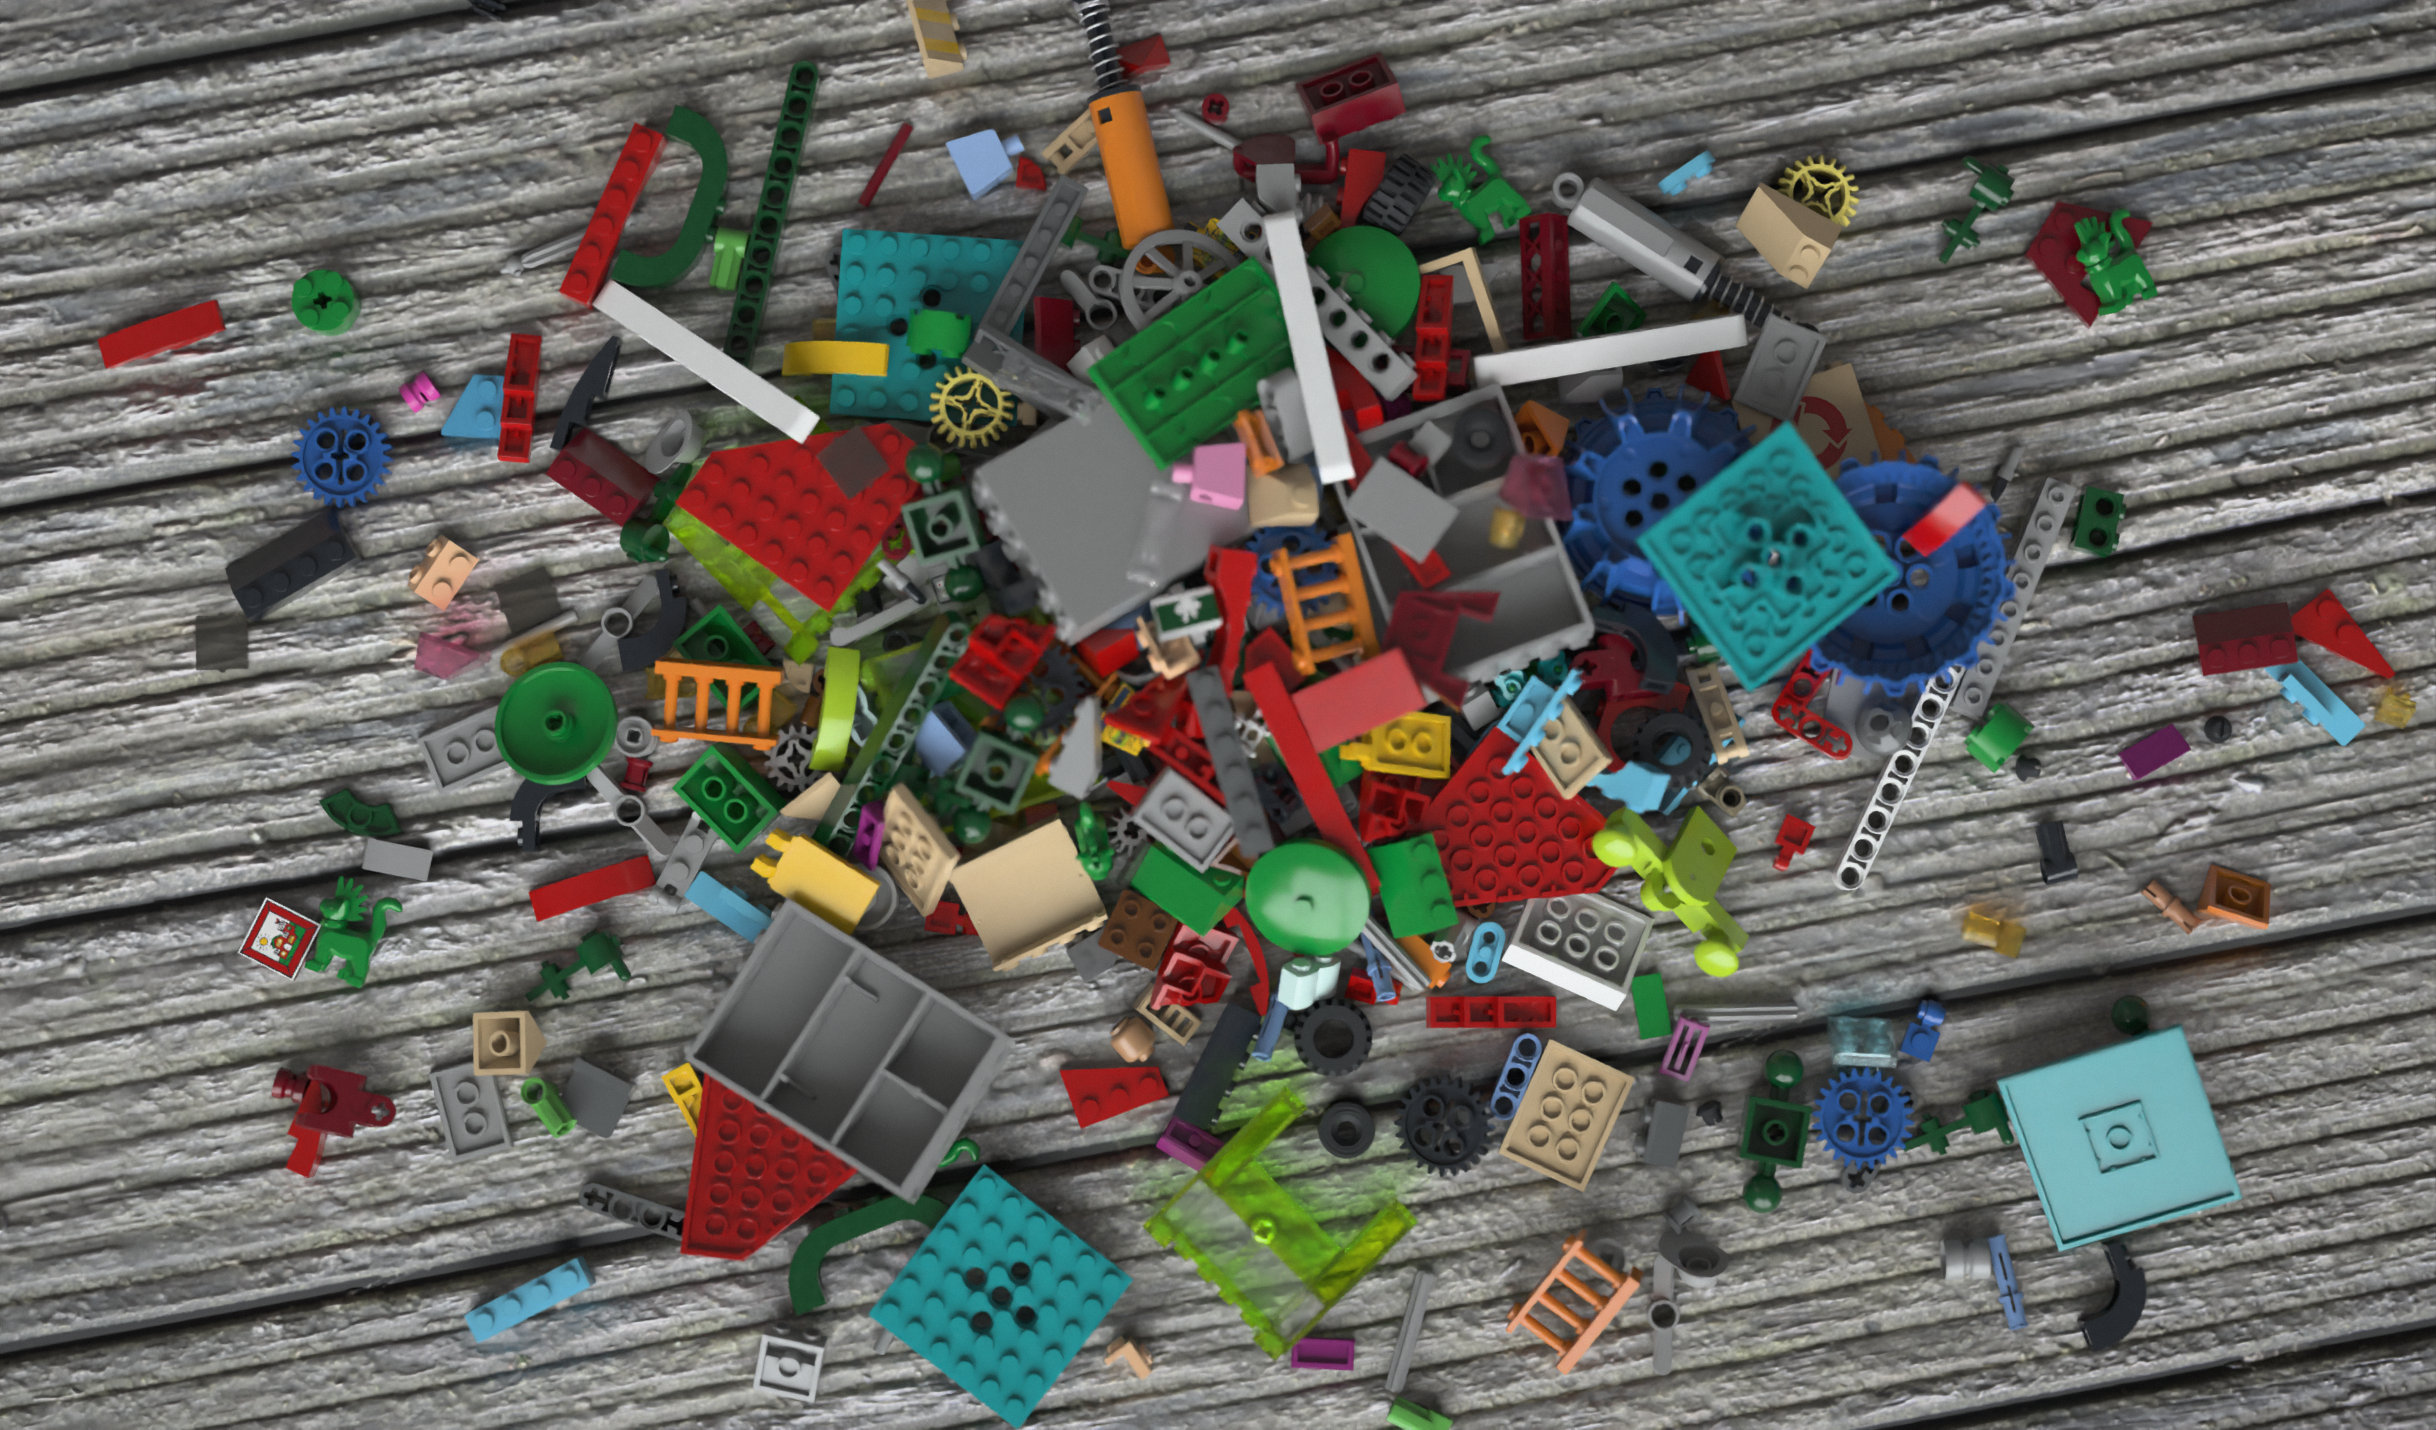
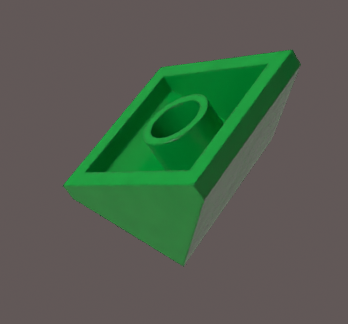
(1611, 314)

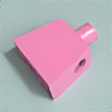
(1215, 475)

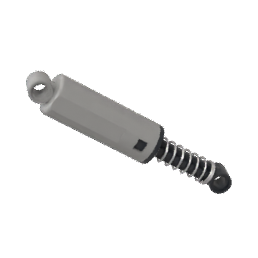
(1658, 248)

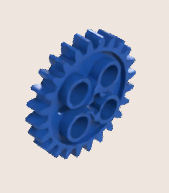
(314, 457)
(1272, 541)
(1891, 1120)

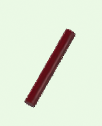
(885, 164)

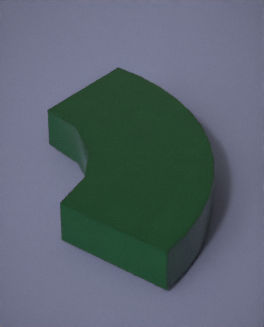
(361, 817)

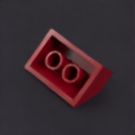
(1351, 97)
(1055, 331)
(603, 476)
(2245, 639)

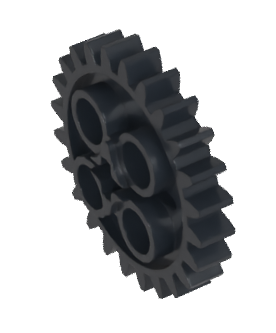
(1058, 675)
(1470, 1135)

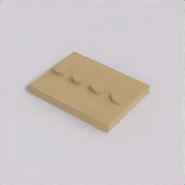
(915, 850)
(1566, 1115)

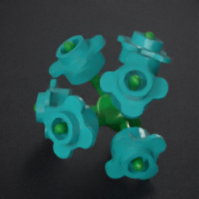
(1512, 683)

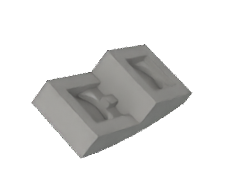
(397, 859)

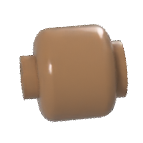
(1133, 1039)

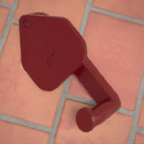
(1281, 150)

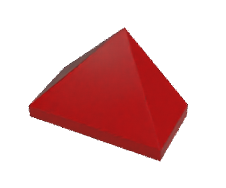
(1143, 57)
(1710, 376)

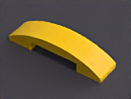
(835, 358)
(686, 1091)

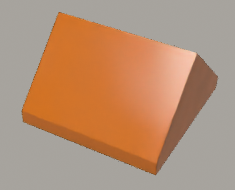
(1541, 429)
(2236, 898)

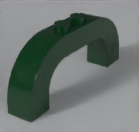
(699, 226)
(805, 1268)

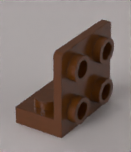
(1138, 930)

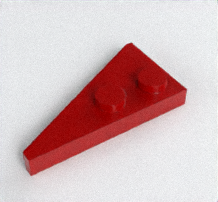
(2329, 625)
(1153, 708)

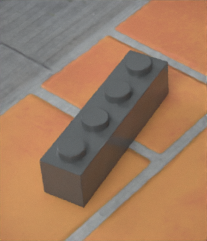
(1302, 821)

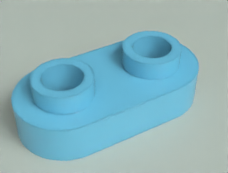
(1698, 167)
(1485, 952)

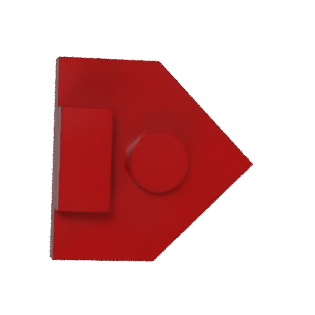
(1272, 647)

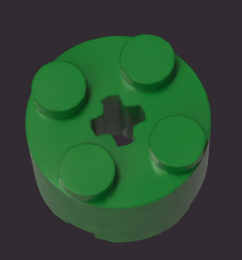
(311, 292)
(939, 332)
(1999, 737)

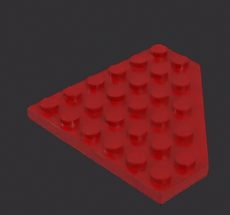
(791, 513)
(1513, 831)
(750, 1176)

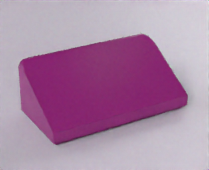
(2153, 752)
(870, 834)
(1188, 1143)

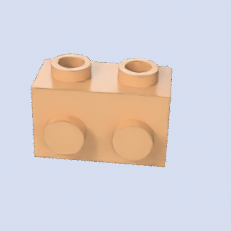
(441, 572)
(1169, 656)
(1137, 1356)

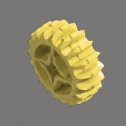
(1811, 184)
(957, 401)

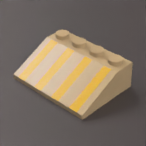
(936, 37)

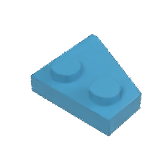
(478, 409)

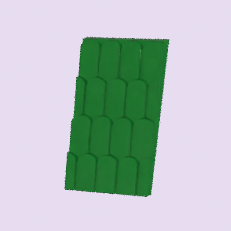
(1198, 364)

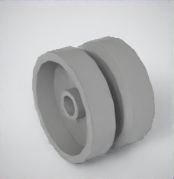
(885, 902)

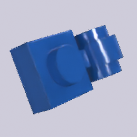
(1920, 1039)

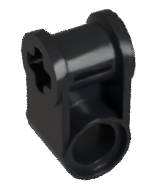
(1277, 792)

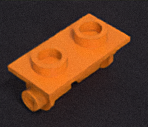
(1260, 444)

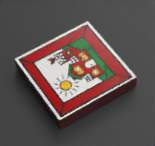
(280, 938)

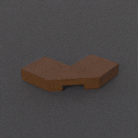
(1320, 225)

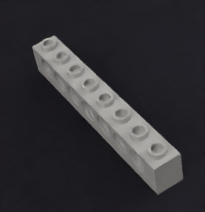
(1390, 381)
(2031, 553)

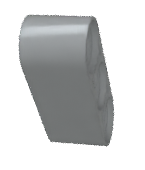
(1286, 414)

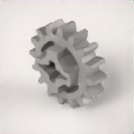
(784, 760)

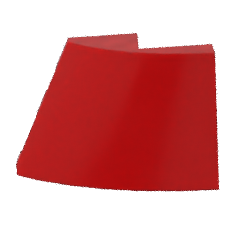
(1001, 657)
(1390, 804)
(1194, 967)

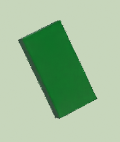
(1650, 1006)

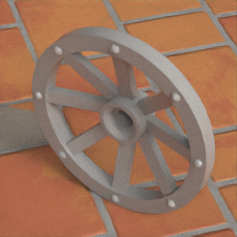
(1178, 289)

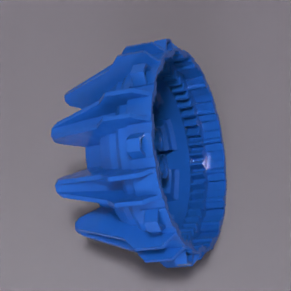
(1624, 449)
(1942, 616)

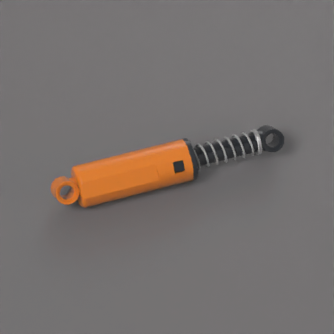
(1125, 141)

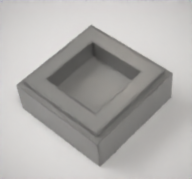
(1430, 441)

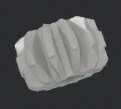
(1121, 828)

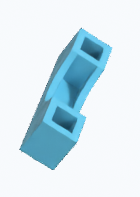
(1636, 784)
(529, 1299)

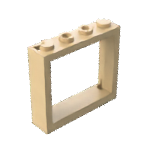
(1482, 296)

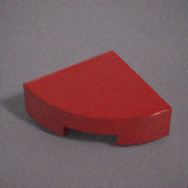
(1030, 176)

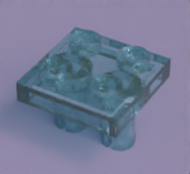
(1861, 1043)

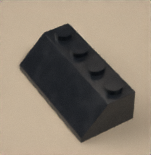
(292, 565)
(1217, 1066)

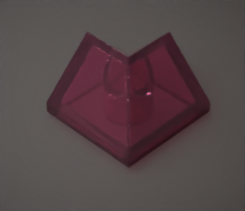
(1537, 487)
(445, 658)

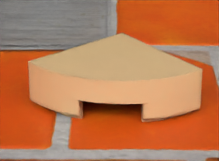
(801, 676)

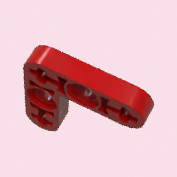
(1800, 704)

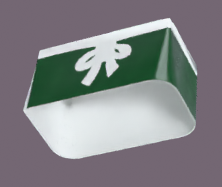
(1185, 614)

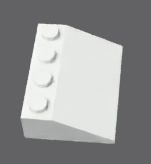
(1580, 944)

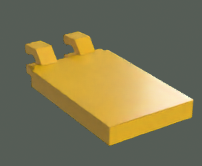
(1406, 746)
(817, 880)

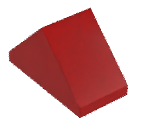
(1108, 650)

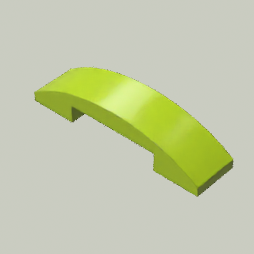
(837, 709)

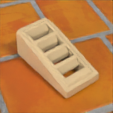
(1187, 1032)

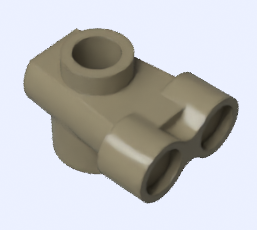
(1715, 788)

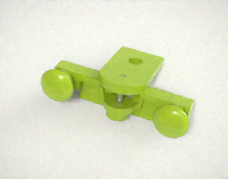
(1680, 878)

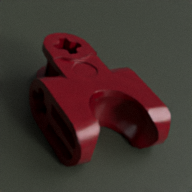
(1611, 669)
(347, 1104)

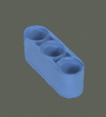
(1527, 1066)

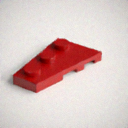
(1111, 1091)

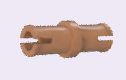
(2171, 906)

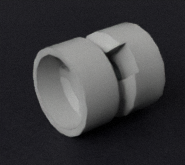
(635, 737)
(1609, 1251)
(1967, 1258)

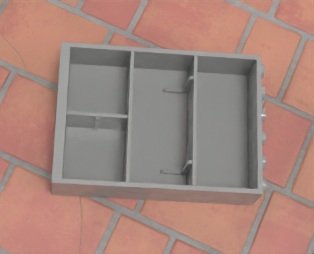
(1073, 514)
(1539, 593)
(849, 1050)

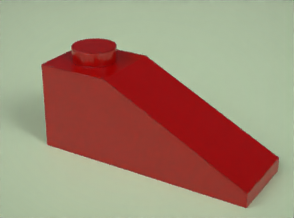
(1190, 761)

